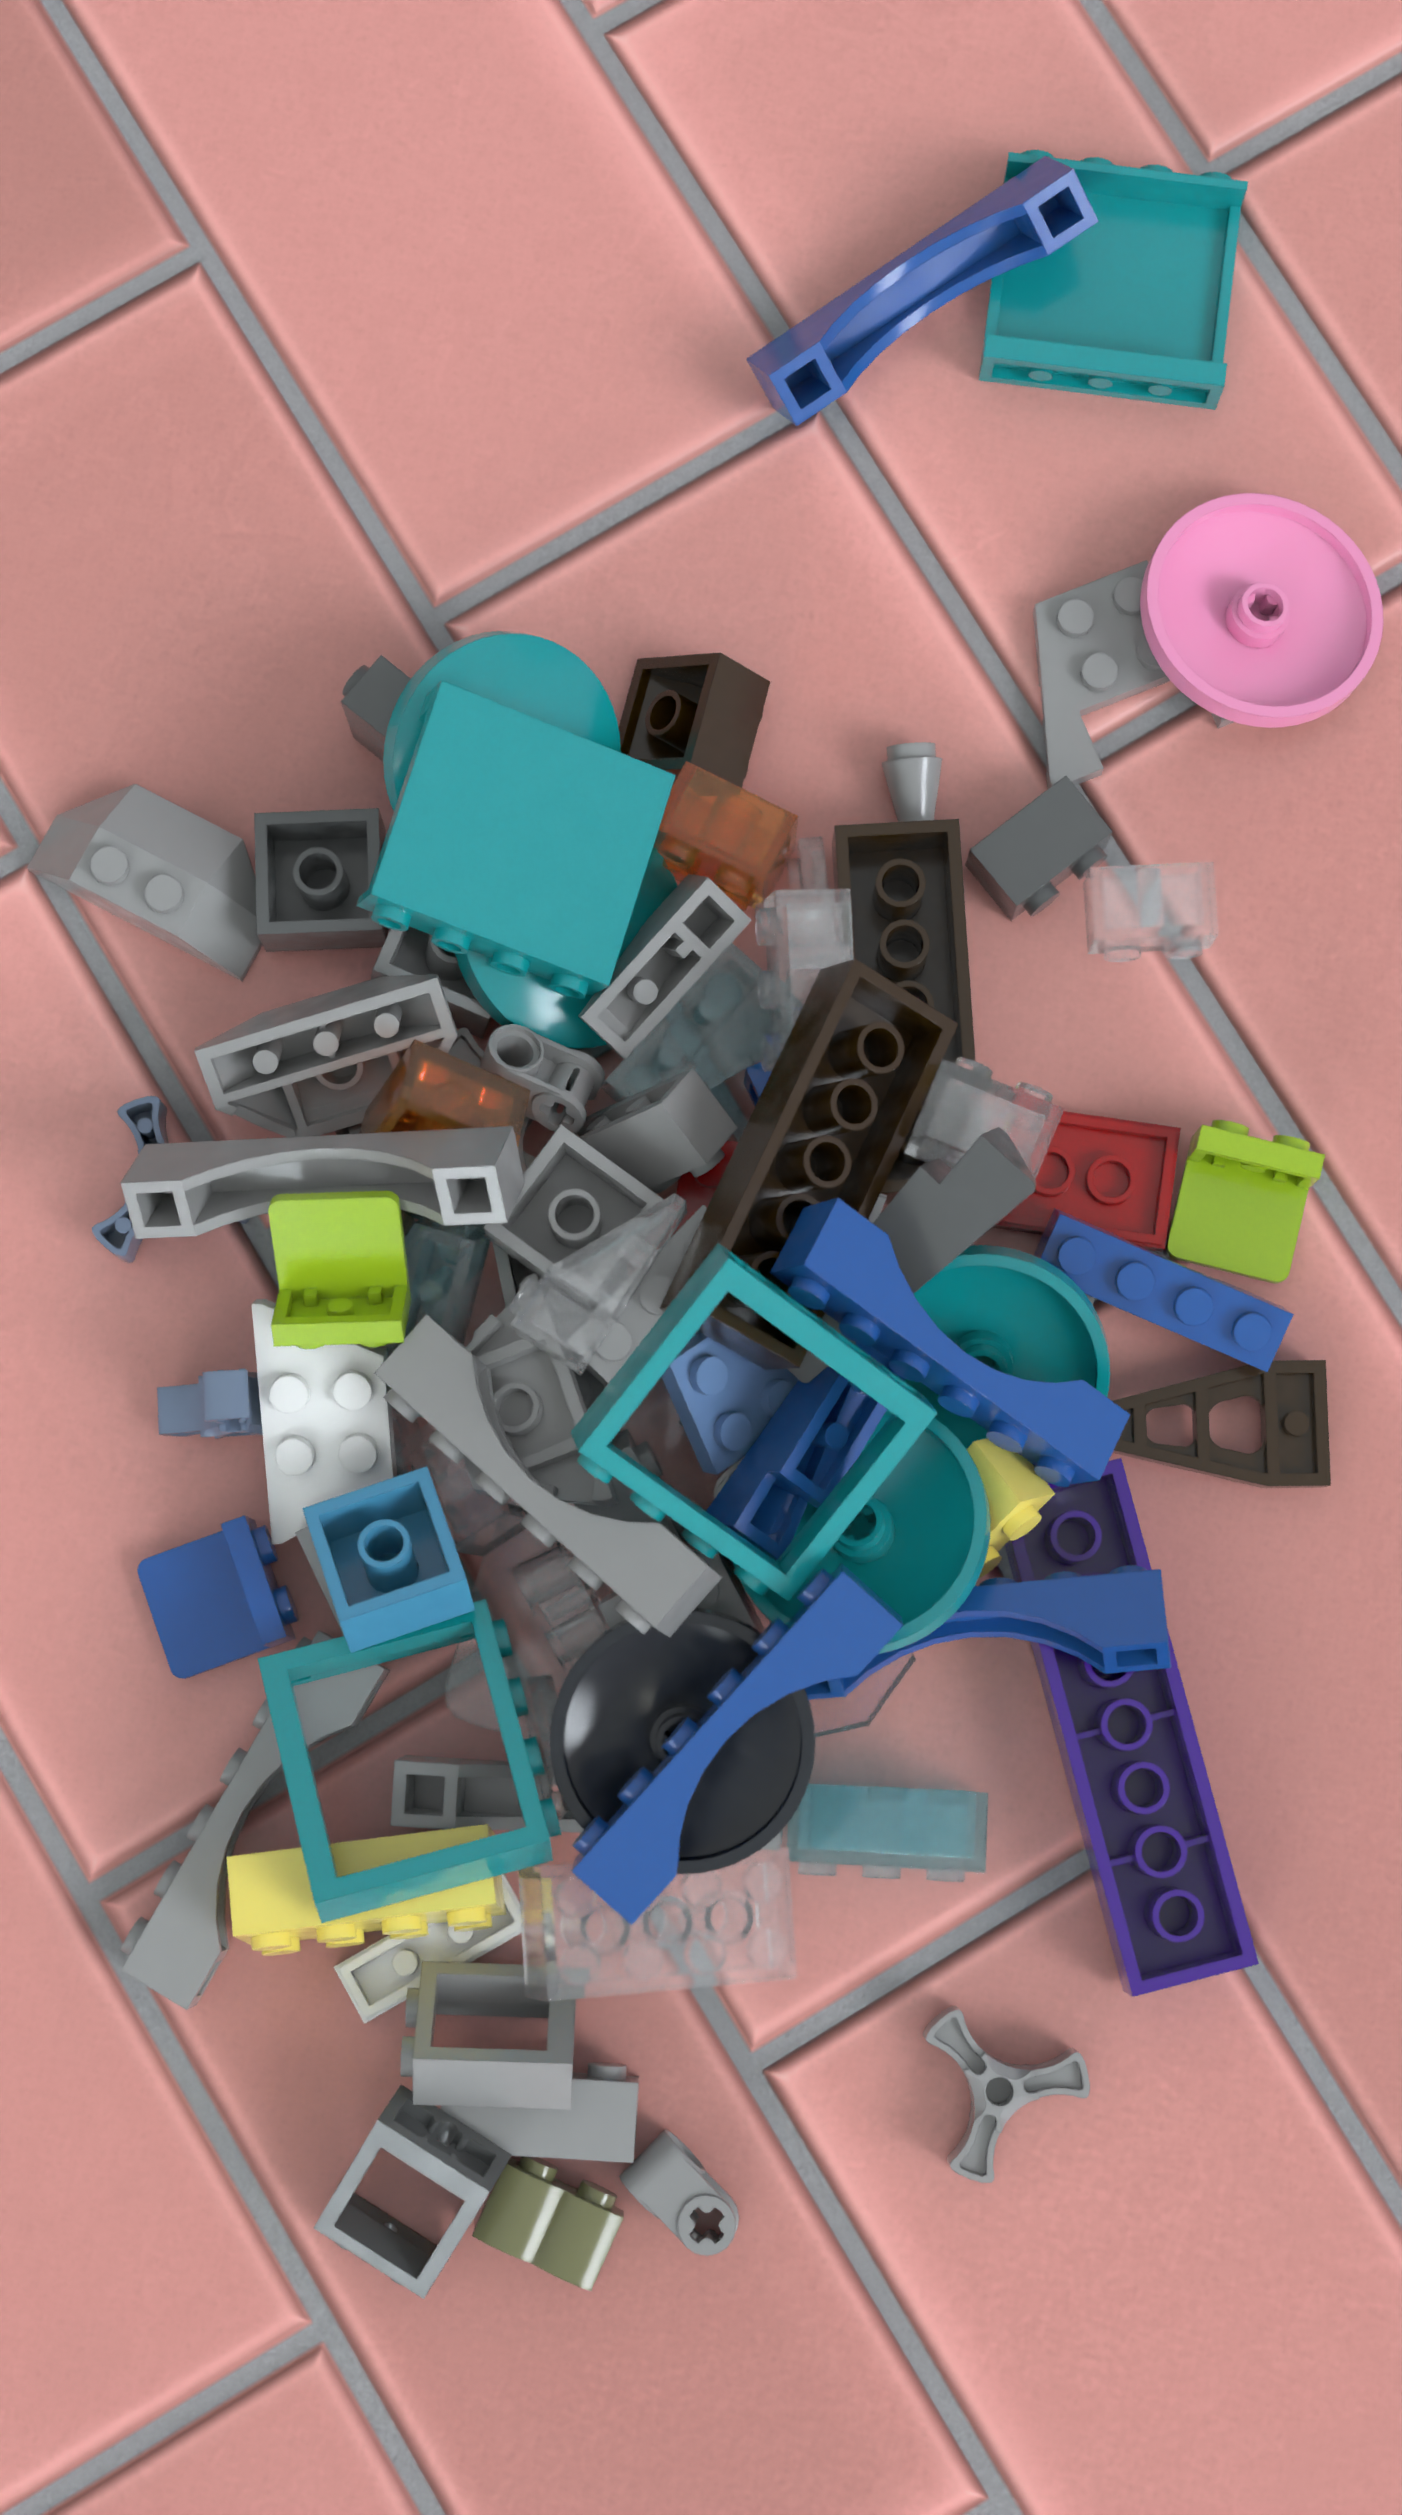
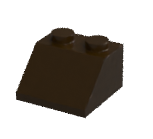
(693, 712)

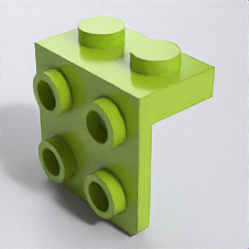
(1242, 1201)
(339, 1269)

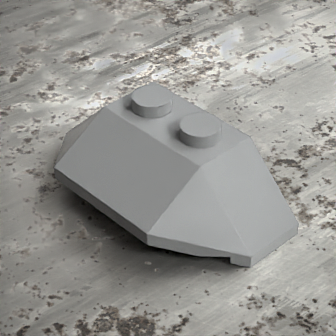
(158, 873)
(325, 1056)

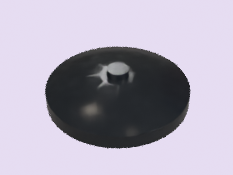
(634, 1693)

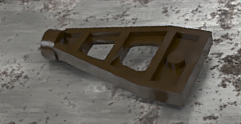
(1292, 1425)

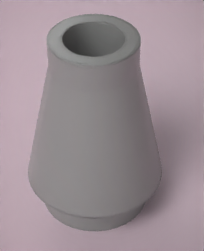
(913, 780)

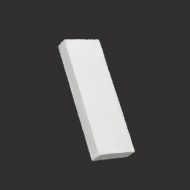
(385, 1970)

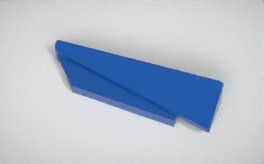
(798, 1458)

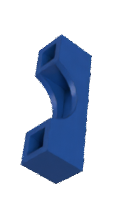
(1165, 1291)

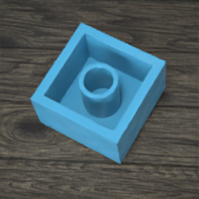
(388, 1559)

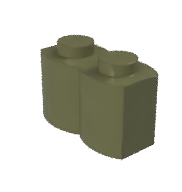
(550, 2221)

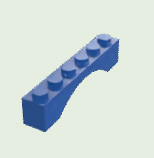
(998, 233)
(851, 1273)
(1103, 1619)
(826, 1640)

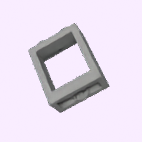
(485, 2075)

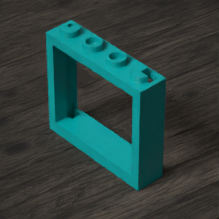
(673, 1330)
(434, 1871)

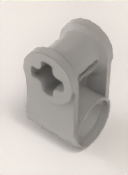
(545, 1070)
(672, 2185)

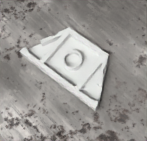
(320, 1422)

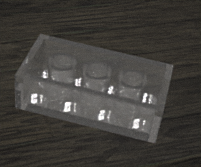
(695, 1934)

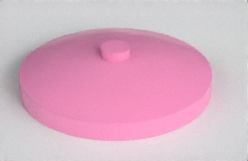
(1261, 610)

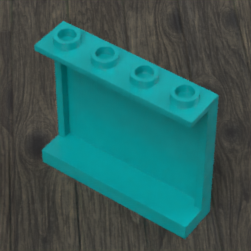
(1129, 301)
(518, 842)

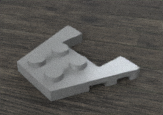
(1089, 658)

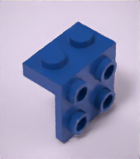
(218, 1598)

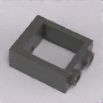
(464, 2167)

